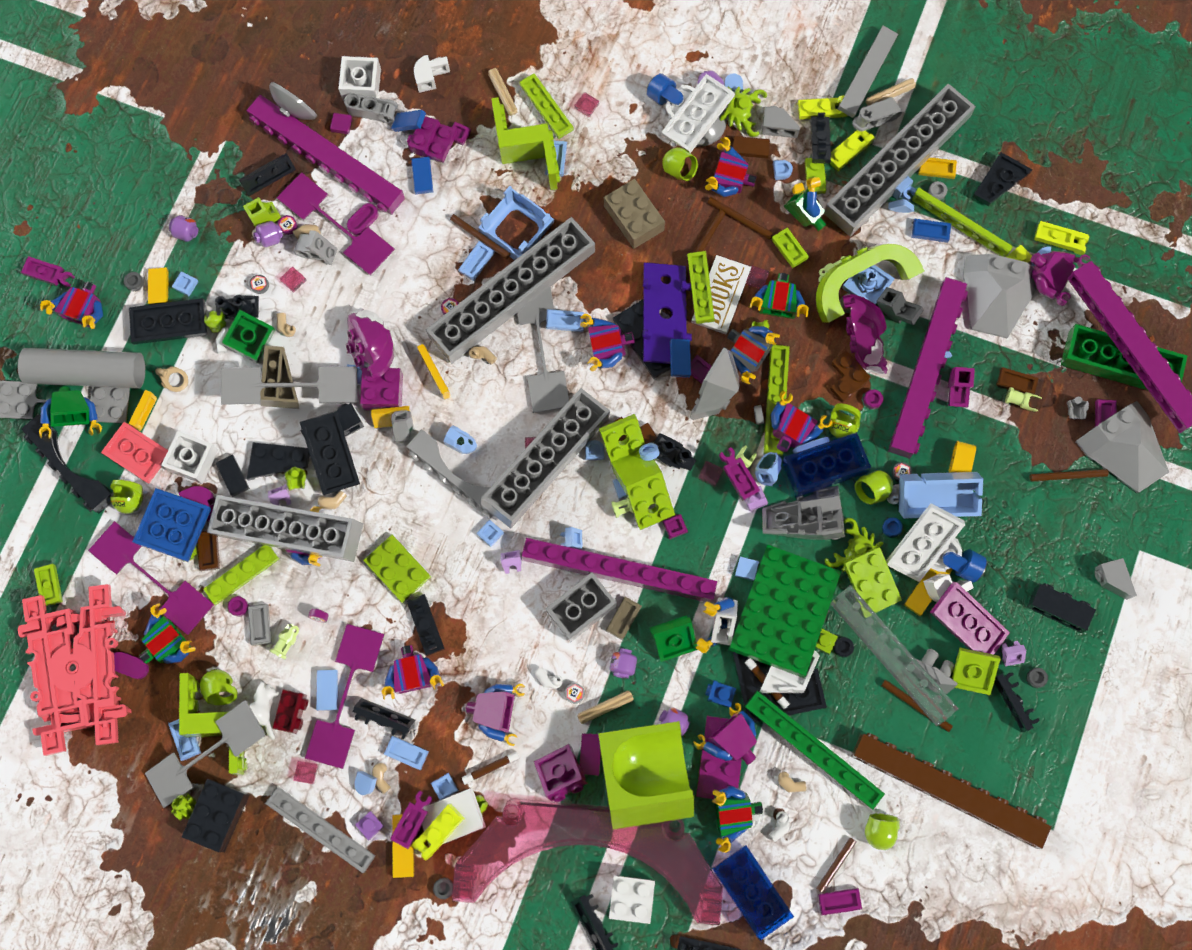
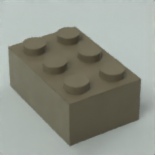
(634, 213)

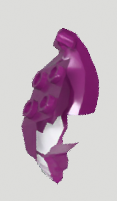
(865, 327)
(369, 342)

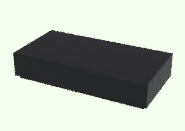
(232, 475)

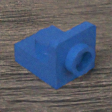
(720, 694)

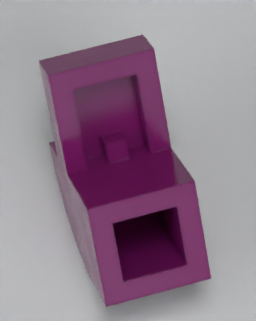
(959, 386)
(200, 495)

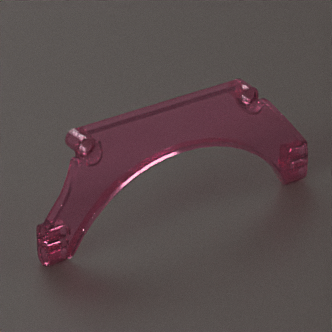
(556, 824)

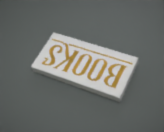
(726, 285)

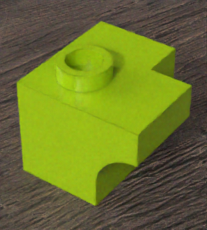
(261, 212)

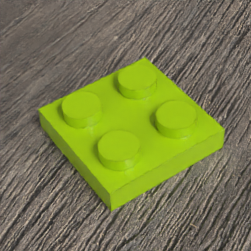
(975, 671)

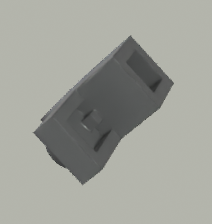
(897, 308)

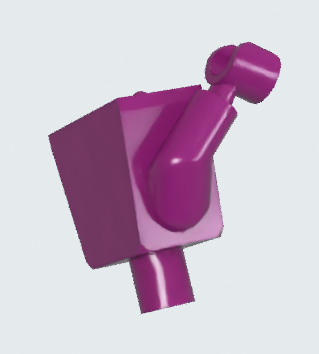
(1052, 273)

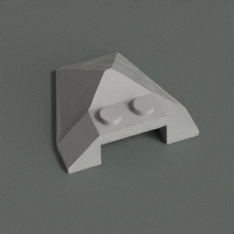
(997, 292)
(717, 387)
(1127, 448)
(809, 517)

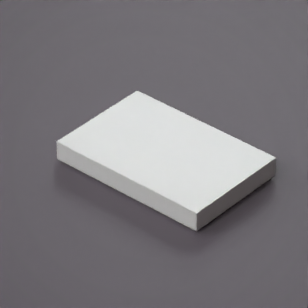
(466, 805)

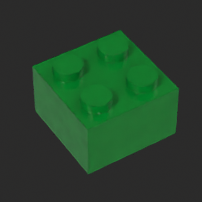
(248, 336)

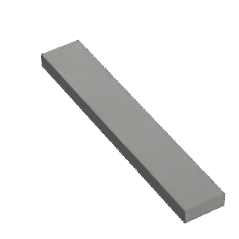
(867, 71)
(320, 829)

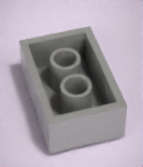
(581, 607)

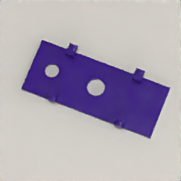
(657, 295)

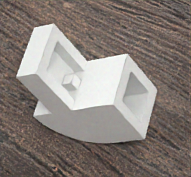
(425, 70)
(939, 584)

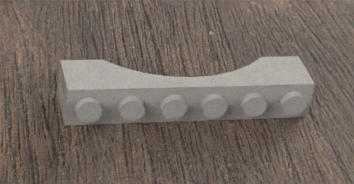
(427, 450)

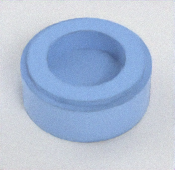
(649, 451)

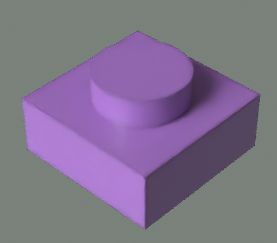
(369, 825)

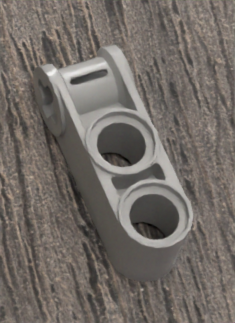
(382, 111)
(877, 114)

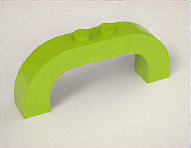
(828, 289)

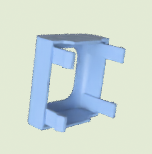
(519, 202)

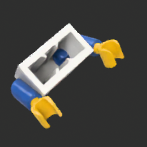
(724, 622)

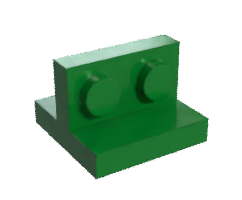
(674, 638)

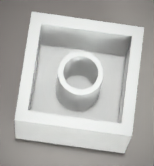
(359, 76)
(189, 457)
(631, 899)

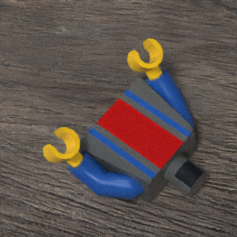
(751, 349)

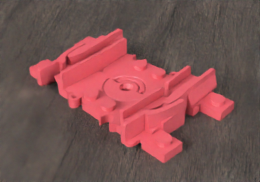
(90, 681)

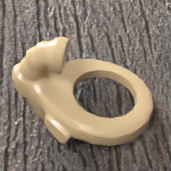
(164, 376)

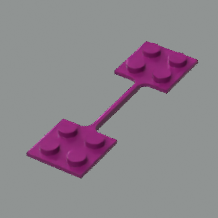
(366, 250)
(184, 606)
(330, 740)

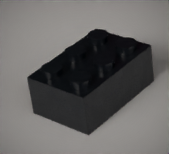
(215, 815)

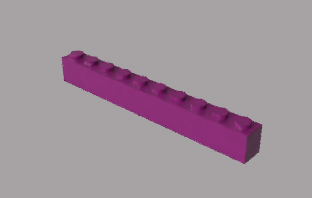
(326, 154)
(1134, 344)
(927, 368)
(619, 570)

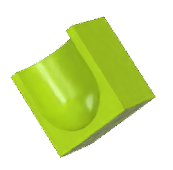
(646, 775)

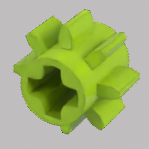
(183, 806)

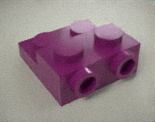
(432, 140)
(560, 774)

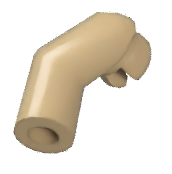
(305, 229)
(283, 327)
(482, 353)
(332, 502)
(378, 772)
(789, 785)

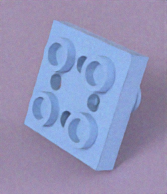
(871, 278)

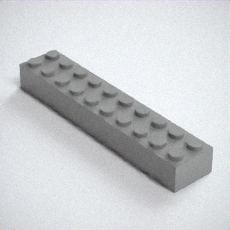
(899, 159)
(511, 290)

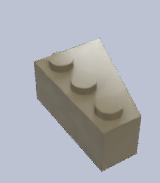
(277, 371)

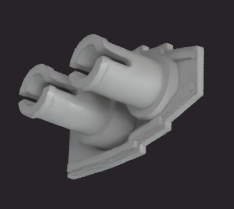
(941, 676)

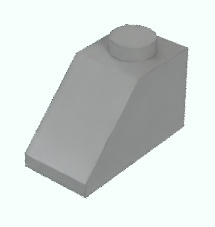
(779, 123)
(1116, 578)

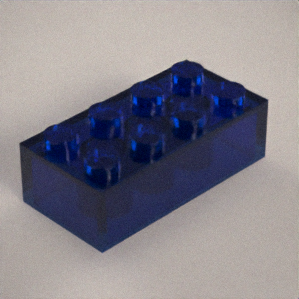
(826, 464)
(752, 892)

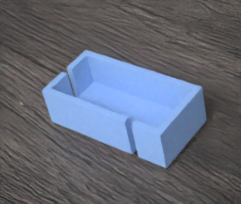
(945, 490)

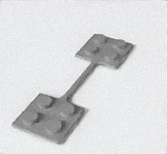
(245, 386)
(548, 389)
(19, 400)
(239, 731)

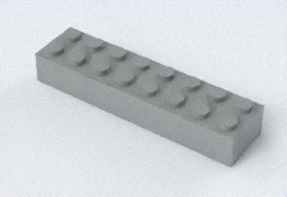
(545, 458)
(285, 528)

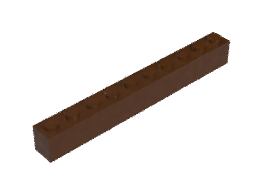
(951, 791)

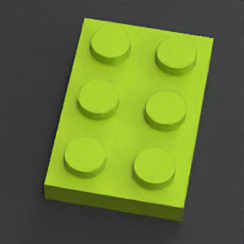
(397, 568)
(872, 579)

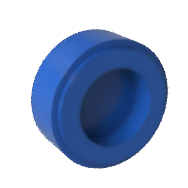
(892, 527)

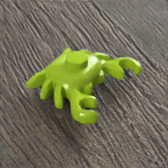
(740, 109)
(856, 546)

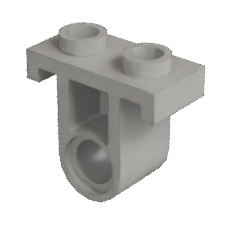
(315, 247)

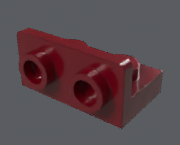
(290, 711)

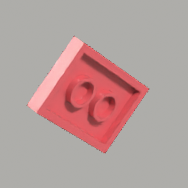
(135, 452)

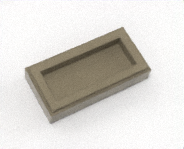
(623, 618)

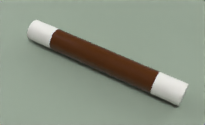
(761, 676)
(490, 767)

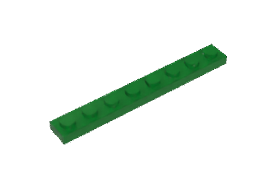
(814, 750)

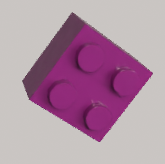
(381, 391)

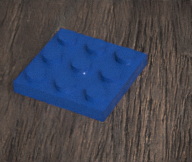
(171, 525)

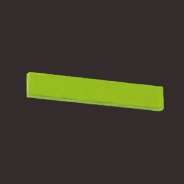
(961, 223)
(776, 384)

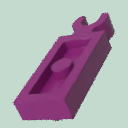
(46, 272)
(739, 475)
(411, 822)

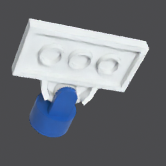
(691, 108)
(934, 546)

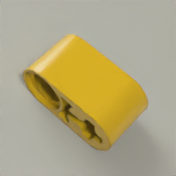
(962, 457)

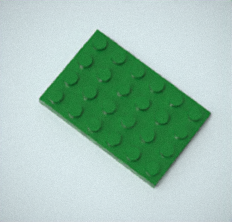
(785, 611)

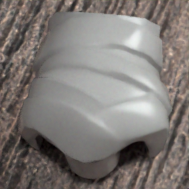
(1077, 408)

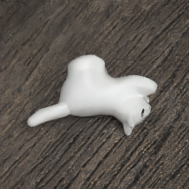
(261, 706)

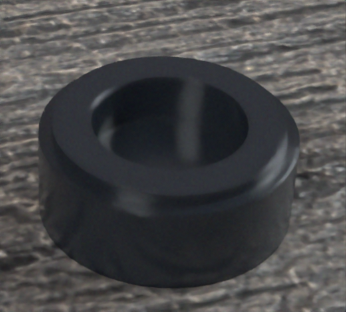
(843, 647)

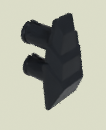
(231, 306)
(673, 453)

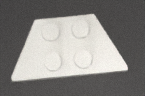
(784, 682)

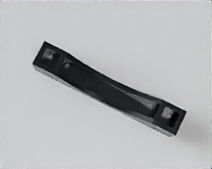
(93, 492)

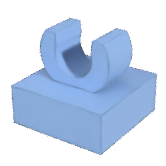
(904, 188)
(573, 538)

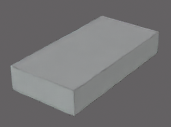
(259, 624)

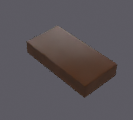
(751, 146)
(1017, 380)
(208, 552)

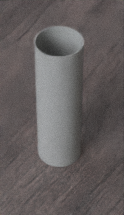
(81, 368)

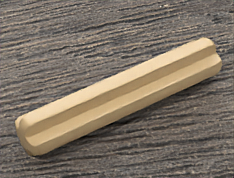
(502, 91)
(892, 91)
(605, 707)

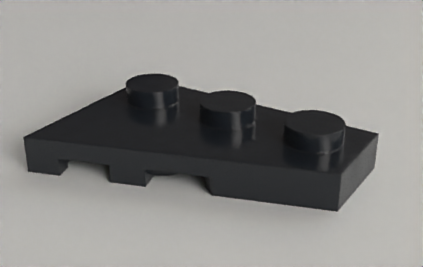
(1000, 178)
(275, 459)

